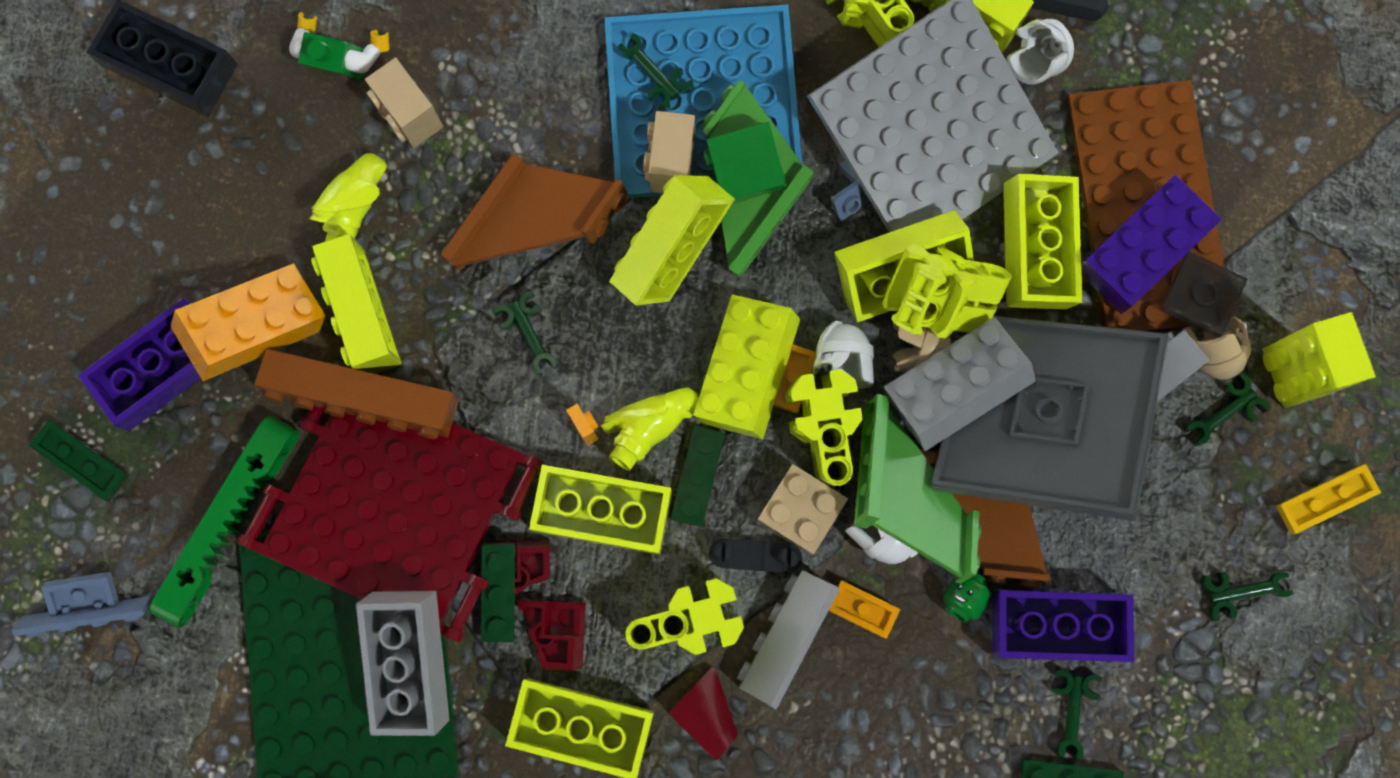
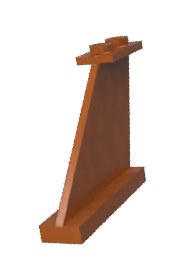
(532, 210)
(1007, 539)

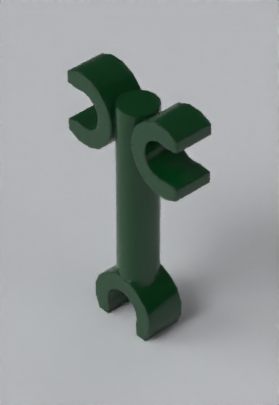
(667, 89)
(518, 312)
(1244, 399)
(1221, 595)
(1076, 687)

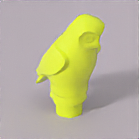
(349, 197)
(647, 424)

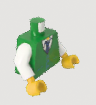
(333, 54)

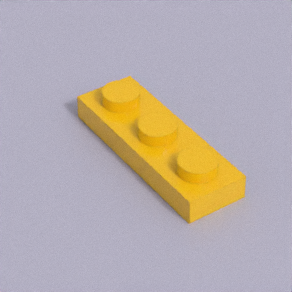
(1328, 499)

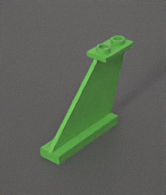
(754, 220)
(899, 499)

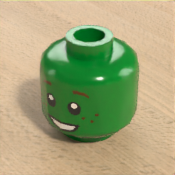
(967, 599)

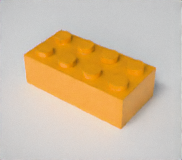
(246, 321)

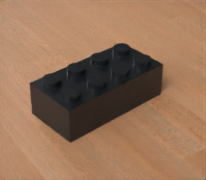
(162, 57)

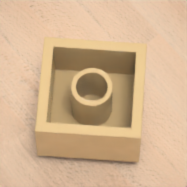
(402, 104)
(671, 148)
(802, 510)

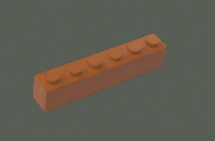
(356, 393)

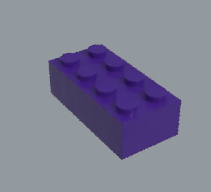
(1149, 244)
(141, 373)
(1063, 626)

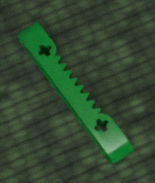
(177, 596)

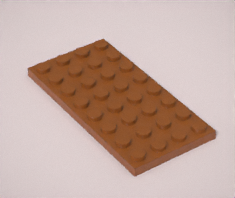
(1124, 152)

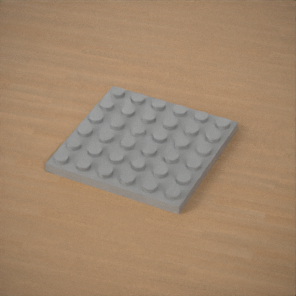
(933, 119)

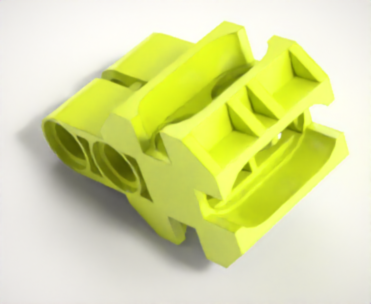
(880, 17)
(943, 291)
(825, 412)
(697, 617)

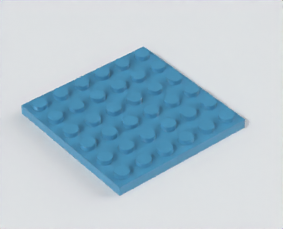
(714, 52)

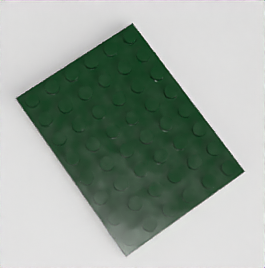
(312, 685)

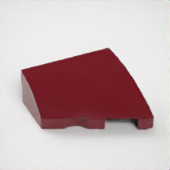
(531, 562)
(557, 632)
(707, 715)

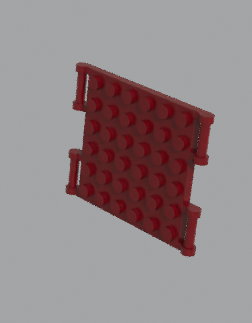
(392, 510)

